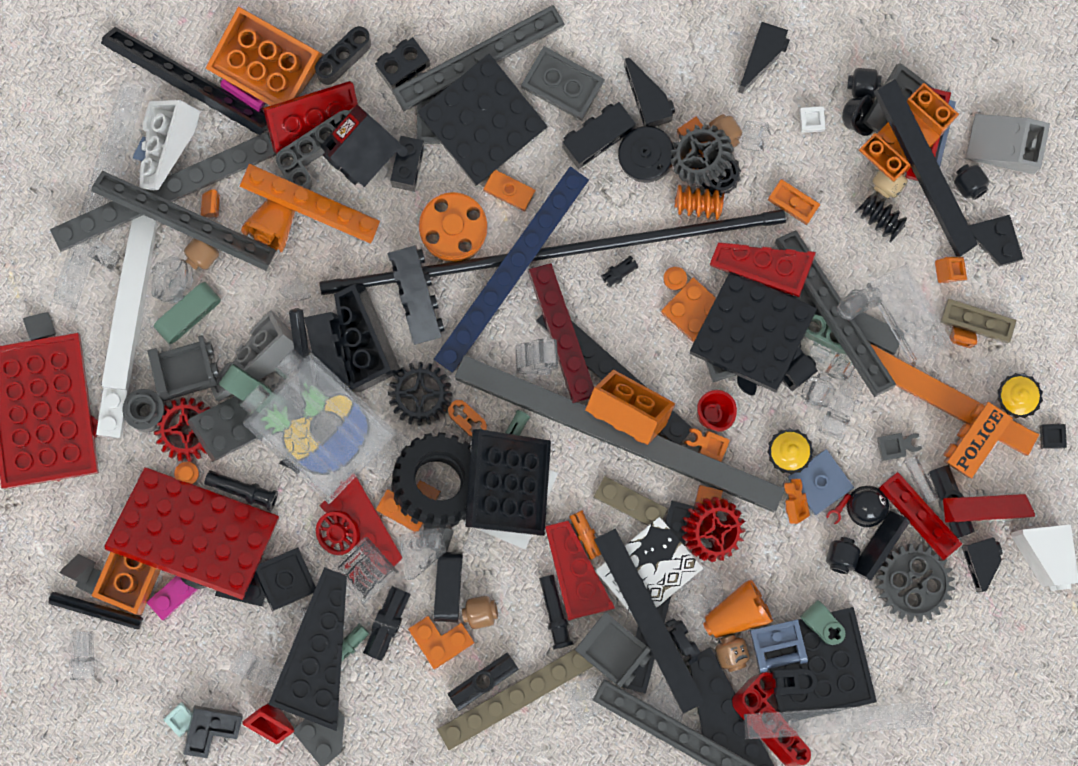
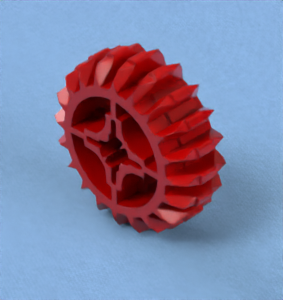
(175, 430)
(720, 545)

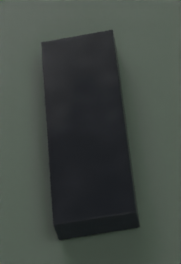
(881, 545)

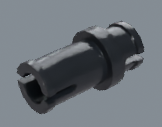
(618, 272)

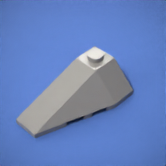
(262, 353)

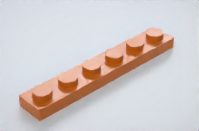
(309, 203)

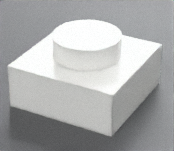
(812, 119)

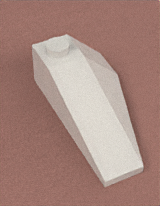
(168, 131)

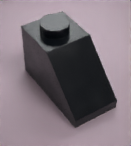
(983, 561)

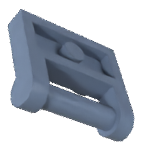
(778, 637)

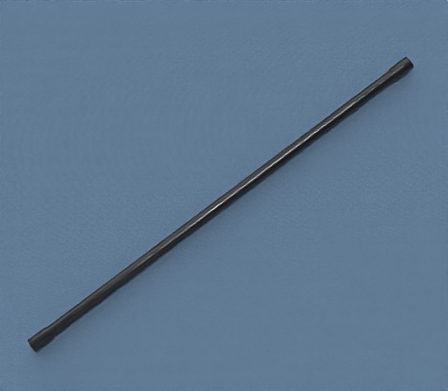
(764, 219)

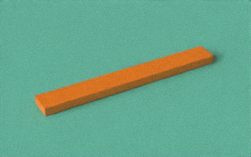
(950, 400)

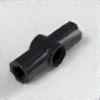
(944, 486)
(386, 623)
(496, 671)

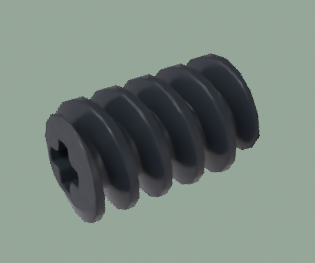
(882, 216)

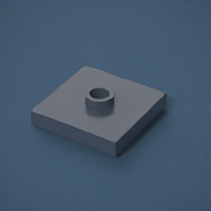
(822, 482)

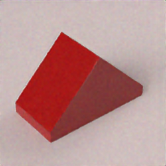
(269, 723)

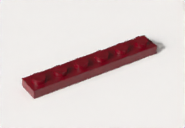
(561, 328)

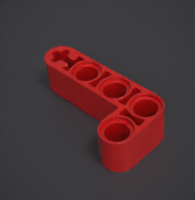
(792, 749)

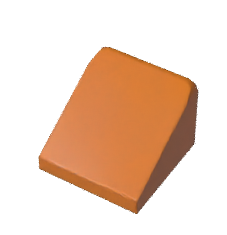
(210, 204)
(950, 269)
(963, 337)

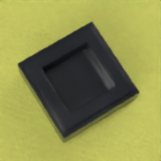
(1053, 436)

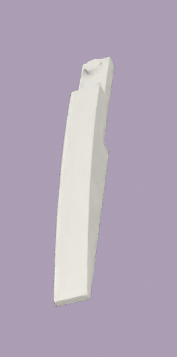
(126, 326)

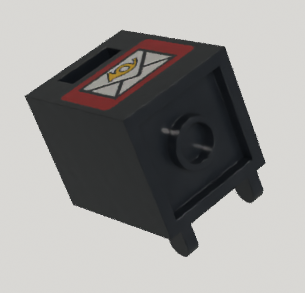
(360, 147)

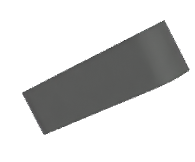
(302, 159)

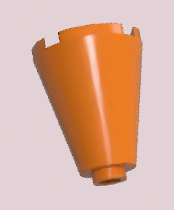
(270, 224)
(738, 612)

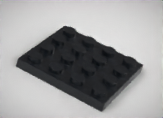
(482, 119)
(753, 331)
(508, 483)
(839, 668)

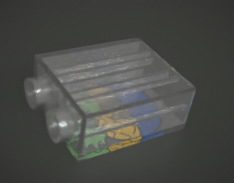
(316, 424)

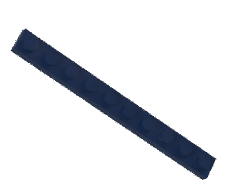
(511, 269)

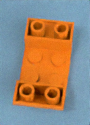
(933, 119)

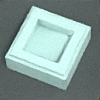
(179, 719)

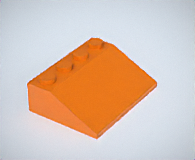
(263, 59)

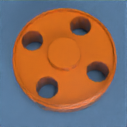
(453, 227)

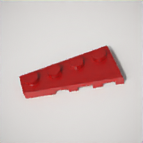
(298, 116)
(774, 268)
(359, 507)
(578, 581)

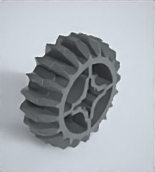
(717, 146)

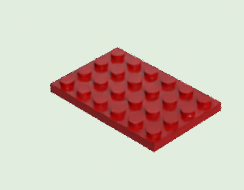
(45, 412)
(192, 533)

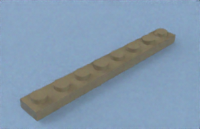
(513, 698)

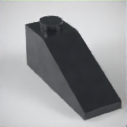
(765, 51)
(649, 98)

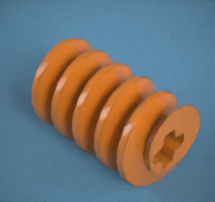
(698, 202)

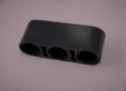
(347, 45)
(448, 587)

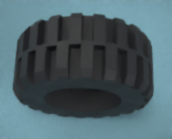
(408, 495)

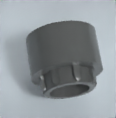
(135, 402)

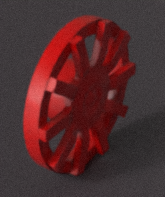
(337, 532)

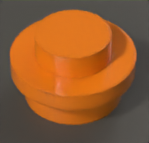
(675, 278)
(186, 472)

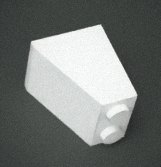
(1049, 555)

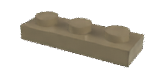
(978, 321)
(629, 502)

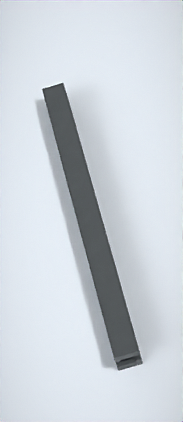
(657, 451)

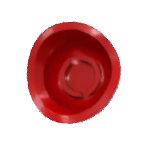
(716, 410)

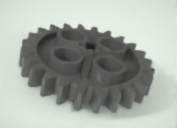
(927, 600)

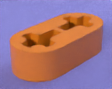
(470, 413)

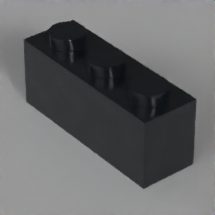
(598, 134)

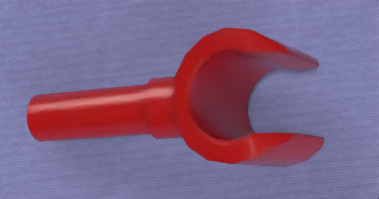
(839, 508)

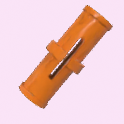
(585, 534)

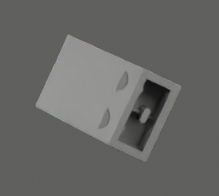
(1008, 142)

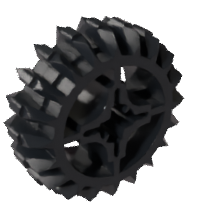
(431, 394)

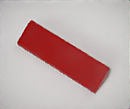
(987, 508)

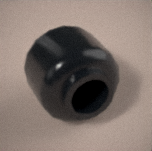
(864, 82)
(971, 181)
(843, 555)

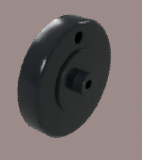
(646, 154)

